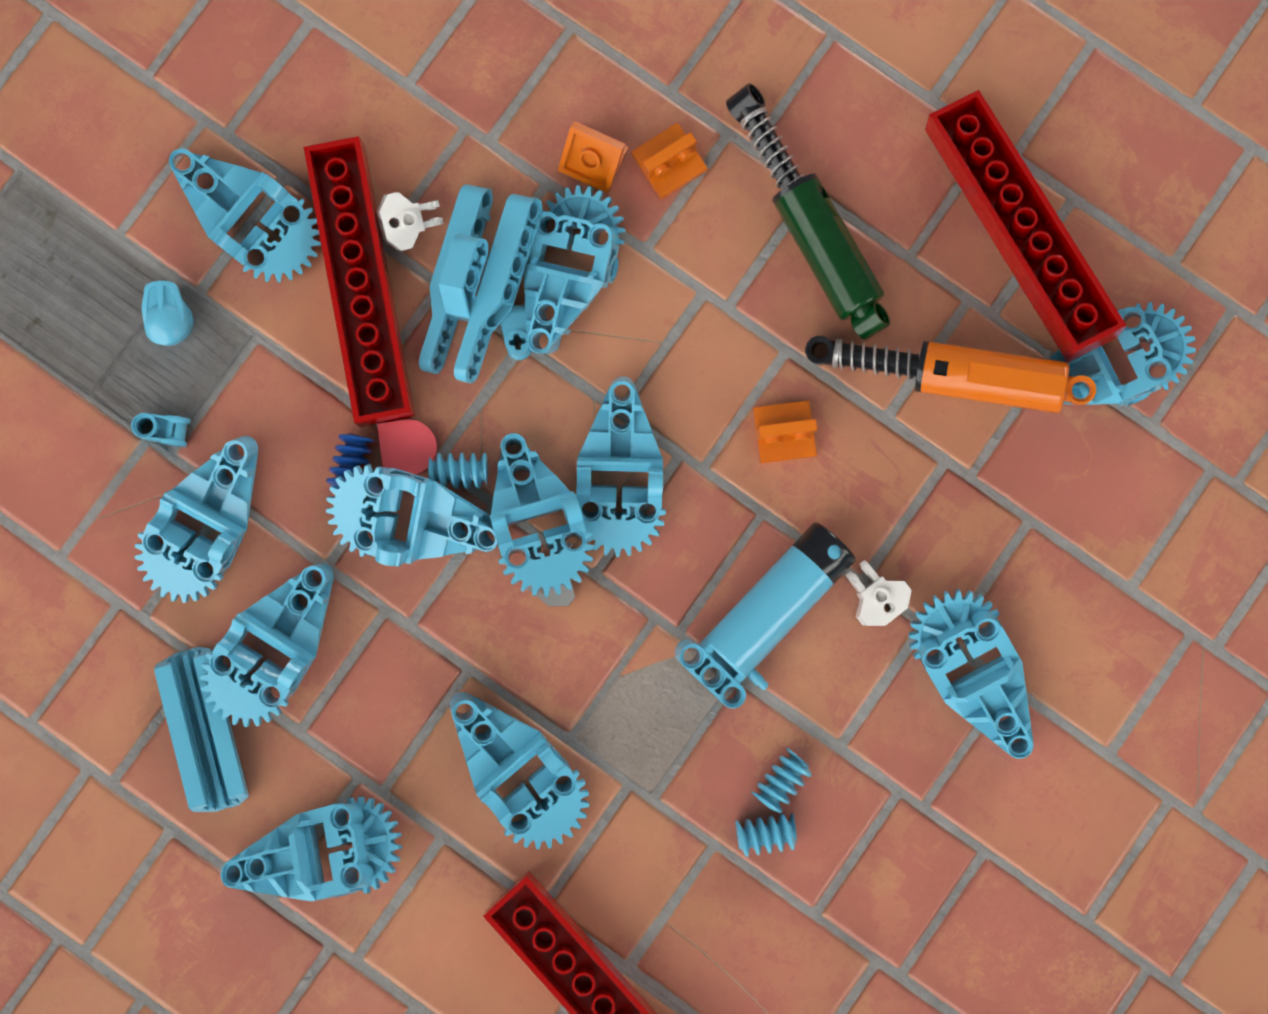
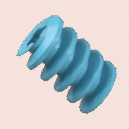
(459, 470)
(783, 781)
(767, 834)

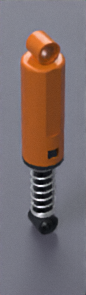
(965, 372)

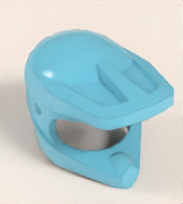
(165, 314)

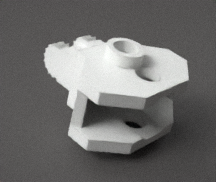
(407, 220)
(876, 595)

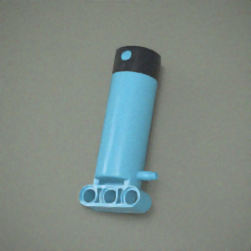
(767, 614)

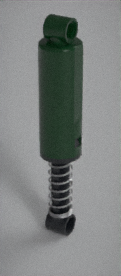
(814, 223)

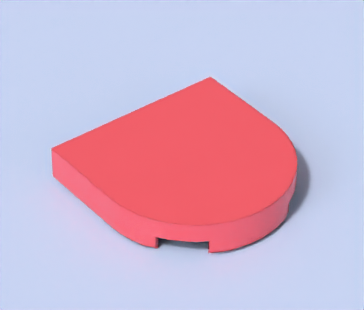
(407, 445)

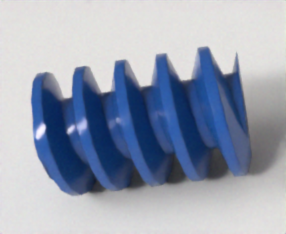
(351, 456)

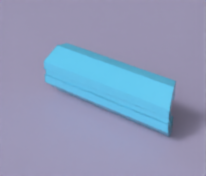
(199, 736)

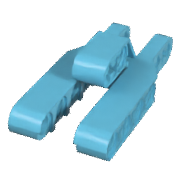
(460, 271)

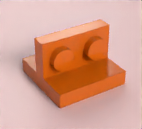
(591, 157)
(669, 160)
(785, 432)

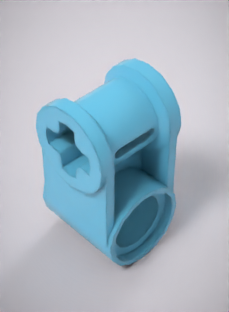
(515, 329)
(166, 429)

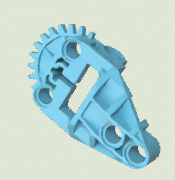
(230, 197)
(563, 287)
(1167, 349)
(620, 449)
(528, 499)
(215, 502)
(433, 524)
(283, 625)
(988, 691)
(502, 752)
(289, 856)

